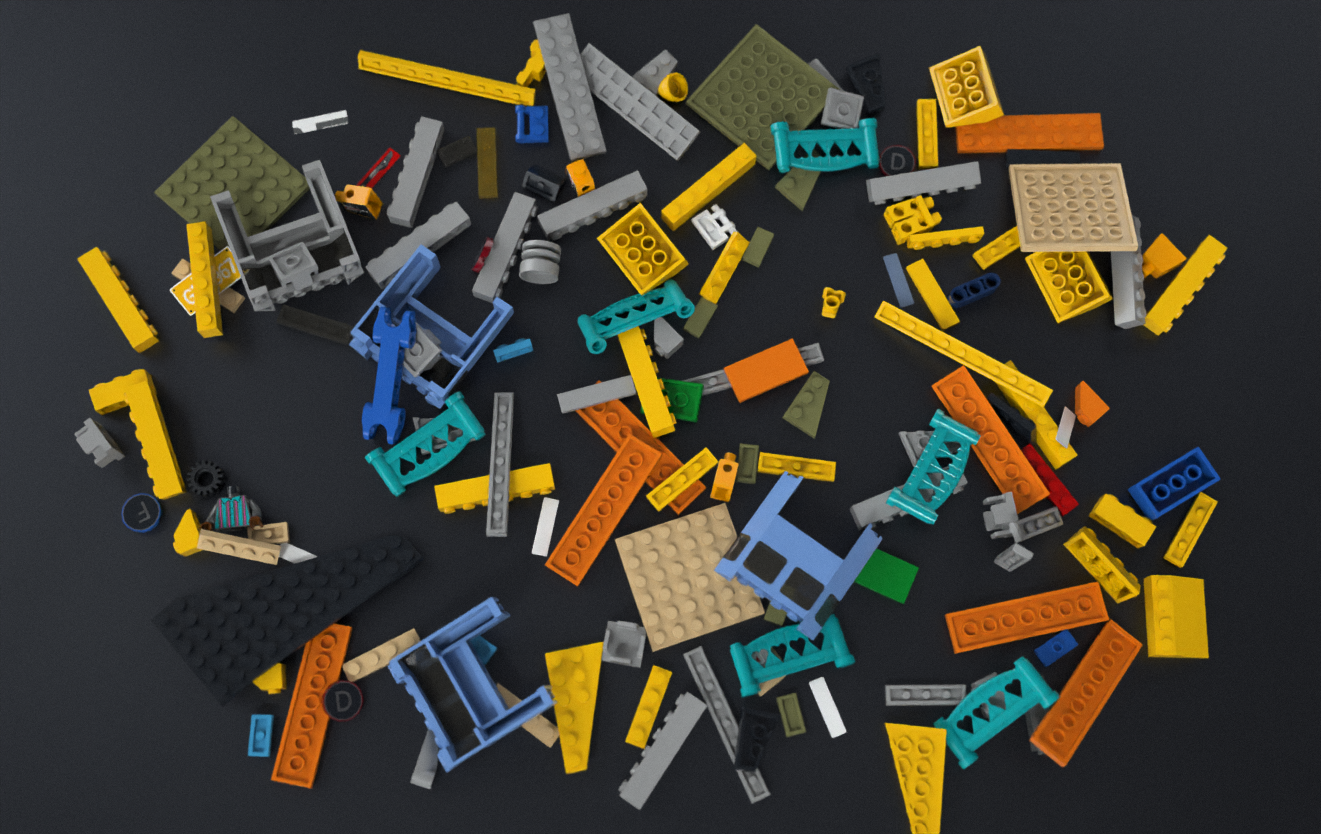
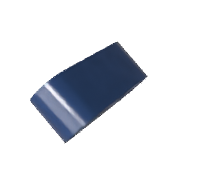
(981, 287)

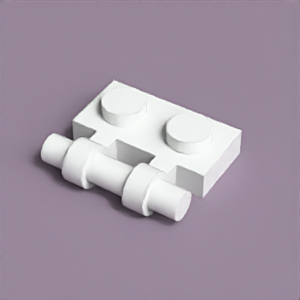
(709, 228)

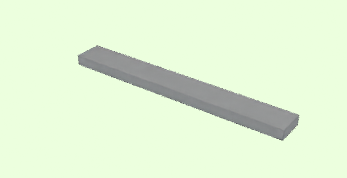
(718, 380)
(500, 465)
(723, 718)

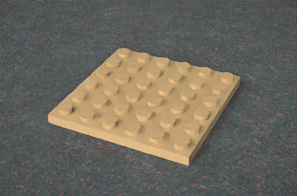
(1072, 208)
(676, 578)

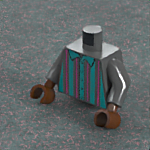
(233, 513)

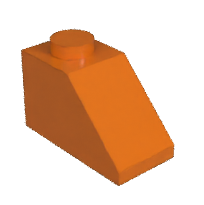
(1088, 405)

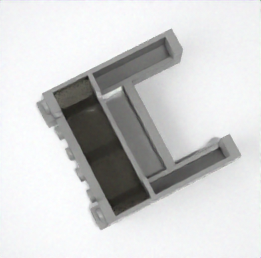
(322, 234)

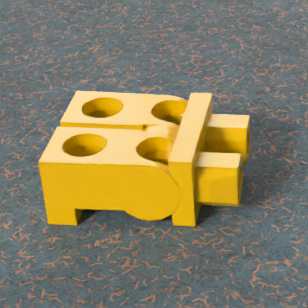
(911, 218)

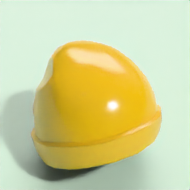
(673, 87)

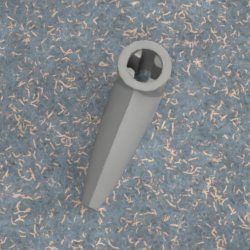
(427, 762)

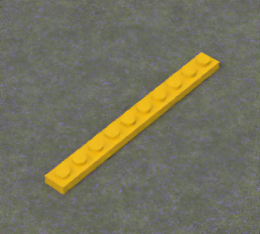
(446, 78)
(964, 354)

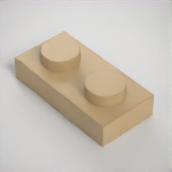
(270, 533)

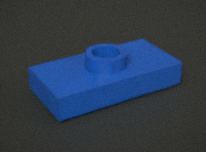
(1055, 647)

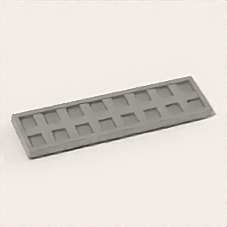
(569, 87)
(637, 104)

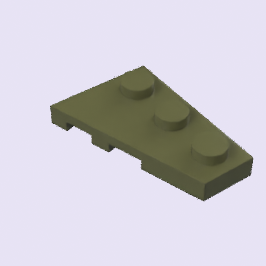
(799, 184)
(808, 405)

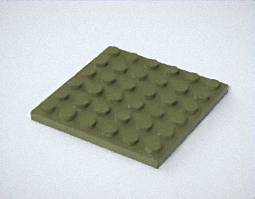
(758, 87)
(239, 162)

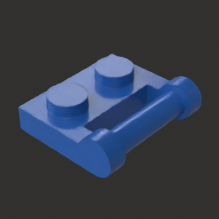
(538, 124)

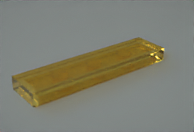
(487, 163)

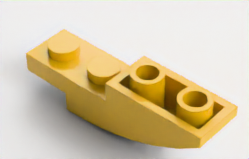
(534, 68)

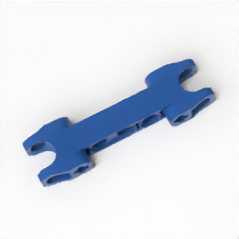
(389, 373)

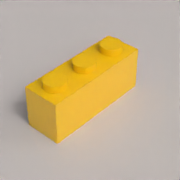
(110, 397)
(1122, 520)

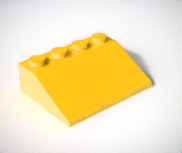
(966, 89)
(642, 250)
(1069, 282)
(1102, 565)
(1175, 617)

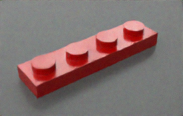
(1059, 495)

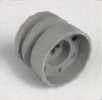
(540, 262)

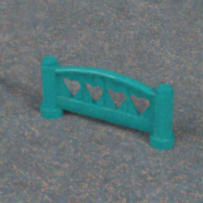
(862, 137)
(597, 333)
(389, 463)
(909, 498)
(752, 673)
(1033, 689)

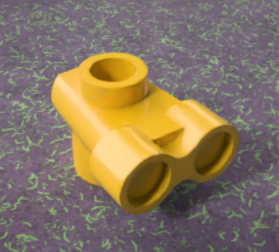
(832, 301)

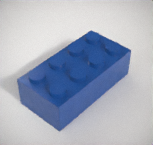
(1174, 484)

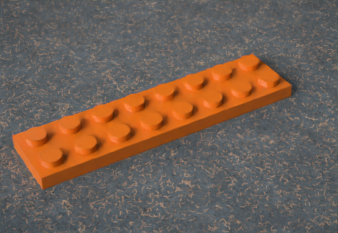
(1032, 132)
(615, 422)
(996, 446)
(603, 510)
(1026, 617)
(1086, 693)
(306, 719)

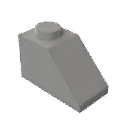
(666, 339)

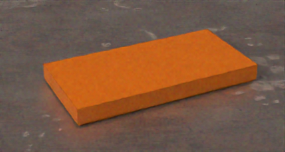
(766, 370)

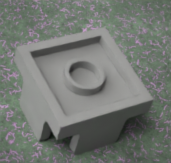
(294, 266)
(424, 353)
(97, 440)
(1000, 515)
(624, 643)

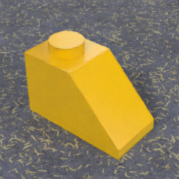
(187, 534)
(273, 680)

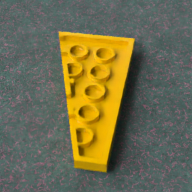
(575, 687)
(920, 769)

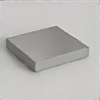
(842, 109)

